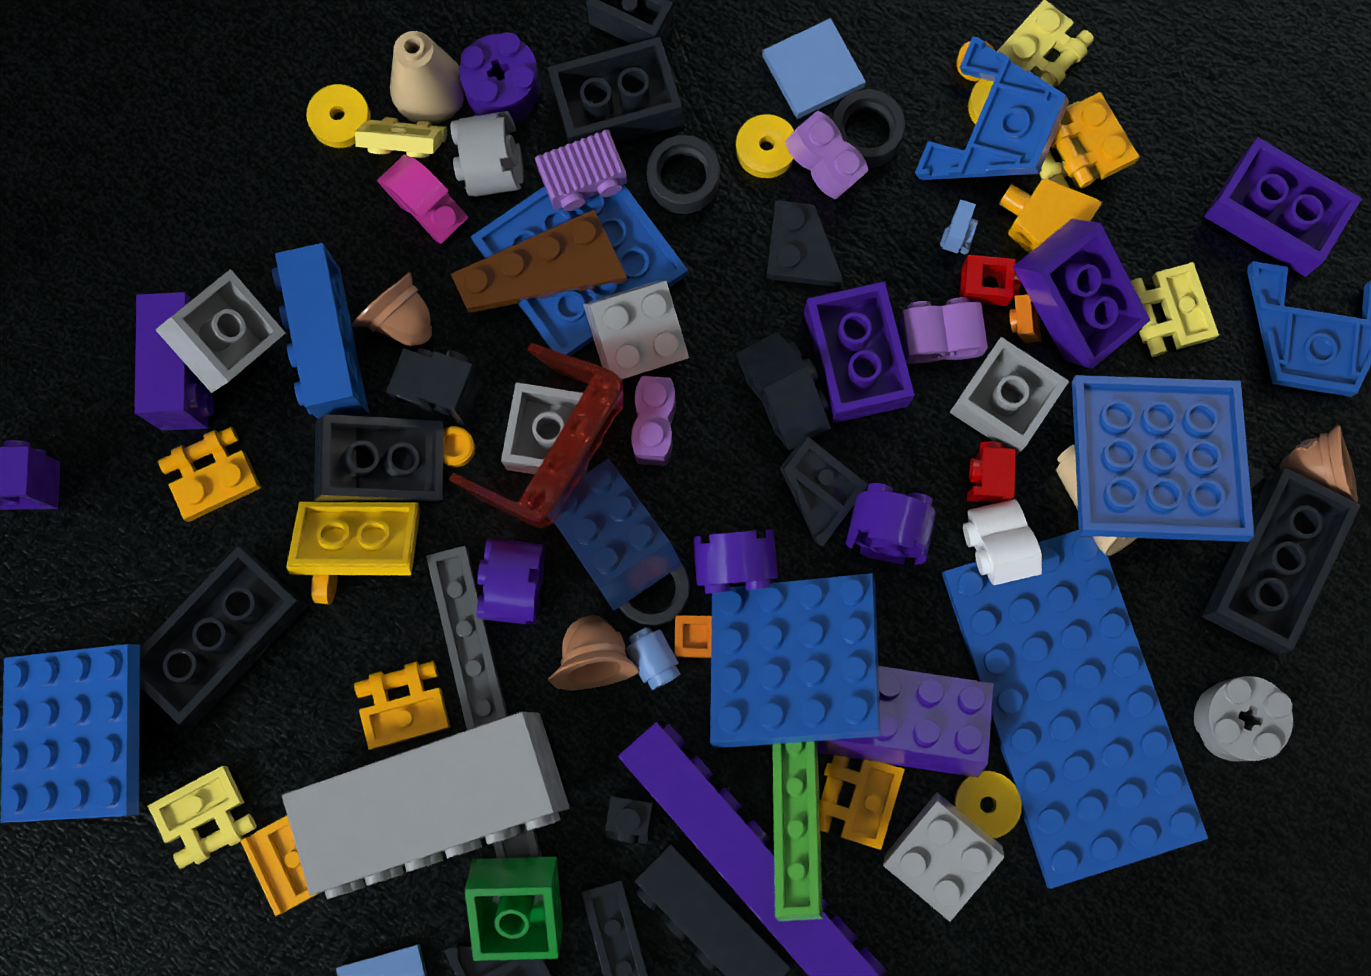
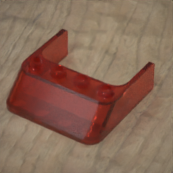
(572, 448)

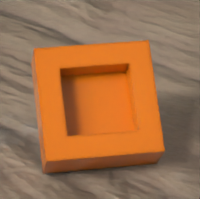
(1025, 319)
(693, 636)

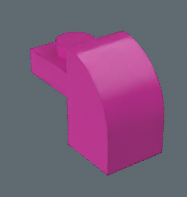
(423, 196)

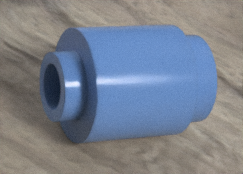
(653, 657)

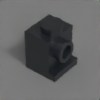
(629, 820)

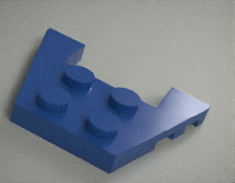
(1012, 127)
(1310, 346)

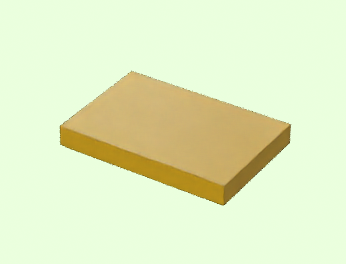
(354, 538)

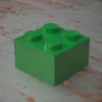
(514, 908)

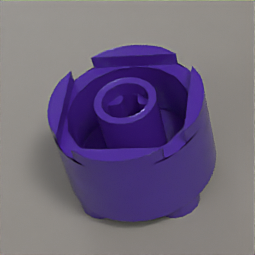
(496, 59)
(891, 524)
(735, 559)
(510, 581)

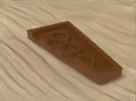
(553, 262)

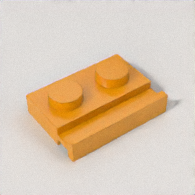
(277, 865)

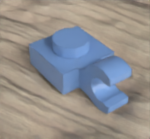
(961, 230)

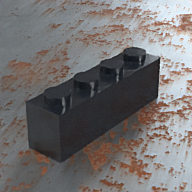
(706, 918)

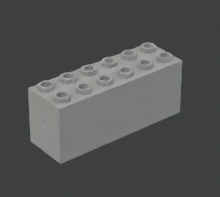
(426, 805)

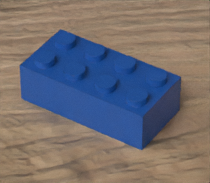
(320, 332)

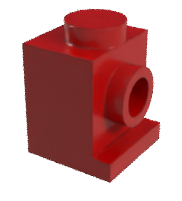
(994, 269)
(993, 473)

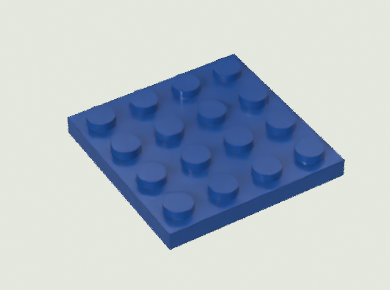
(633, 236)
(1161, 458)
(795, 662)
(71, 734)

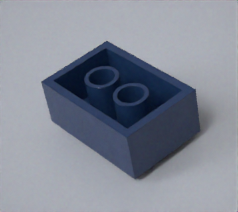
(615, 536)

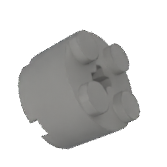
(487, 154)
(1266, 712)

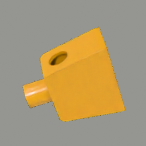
(1045, 211)

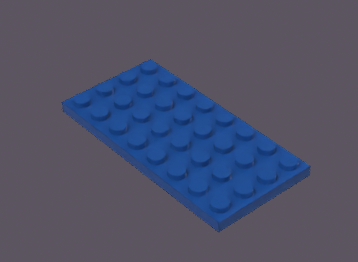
(1076, 712)

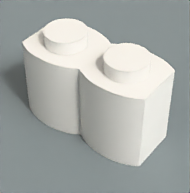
(1003, 542)

